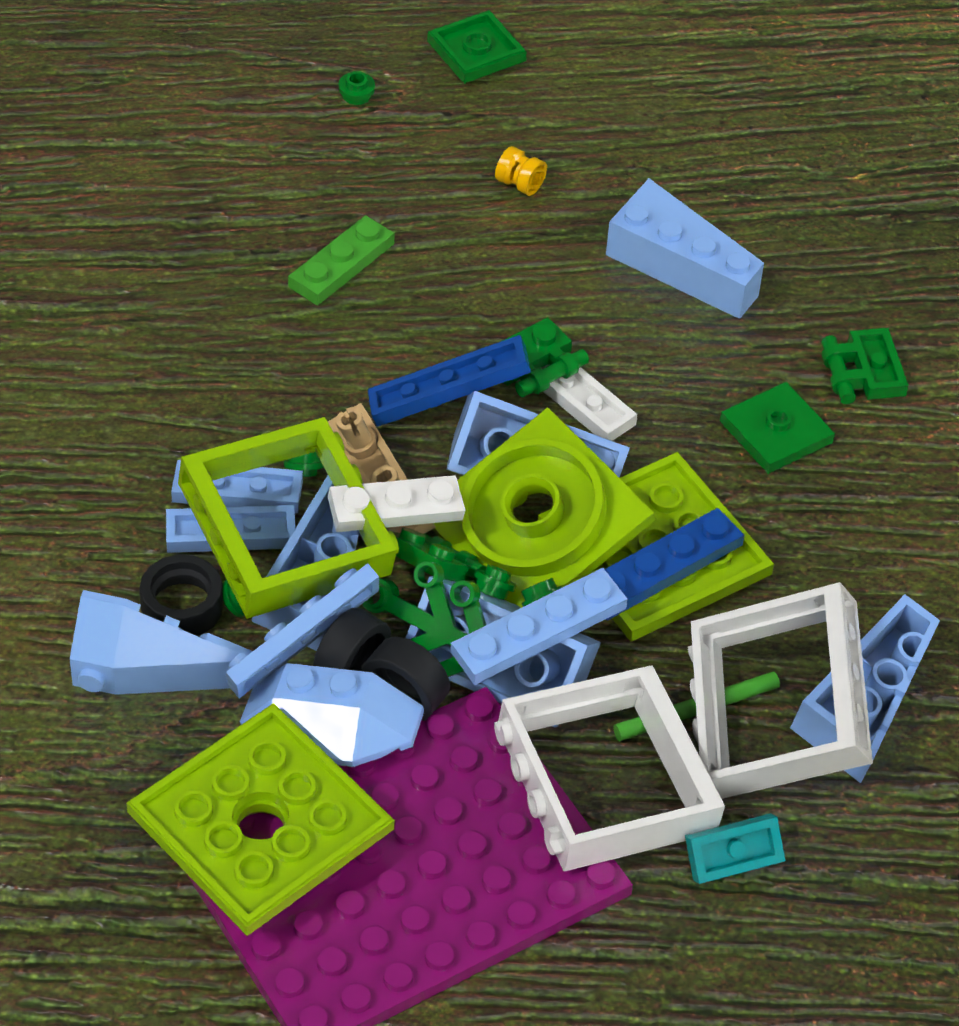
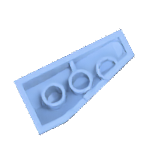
(490, 422)
(133, 653)

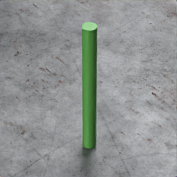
(687, 709)

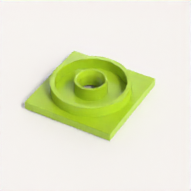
(588, 518)
(253, 770)

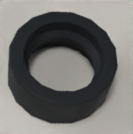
(183, 570)
(351, 640)
(417, 665)

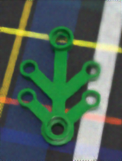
(440, 626)

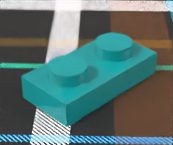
(735, 848)

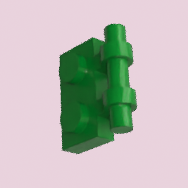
(546, 346)
(876, 363)
(420, 547)

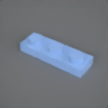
(253, 488)
(258, 526)

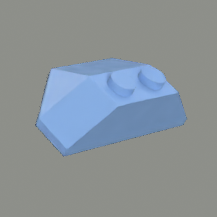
(341, 710)

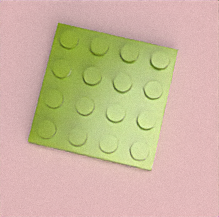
(677, 499)

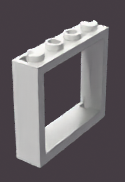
(711, 634)
(595, 697)

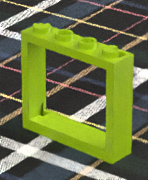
(297, 585)

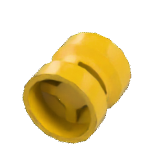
(520, 170)

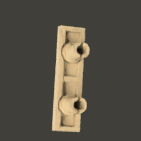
(369, 452)

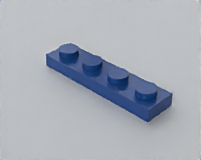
(448, 380)
(675, 557)

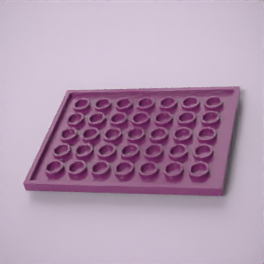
(434, 897)

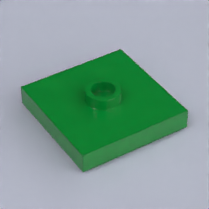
(476, 46)
(777, 427)

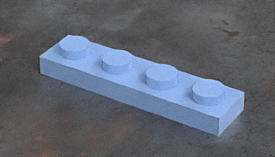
(538, 626)
(288, 640)

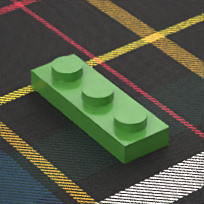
(341, 260)

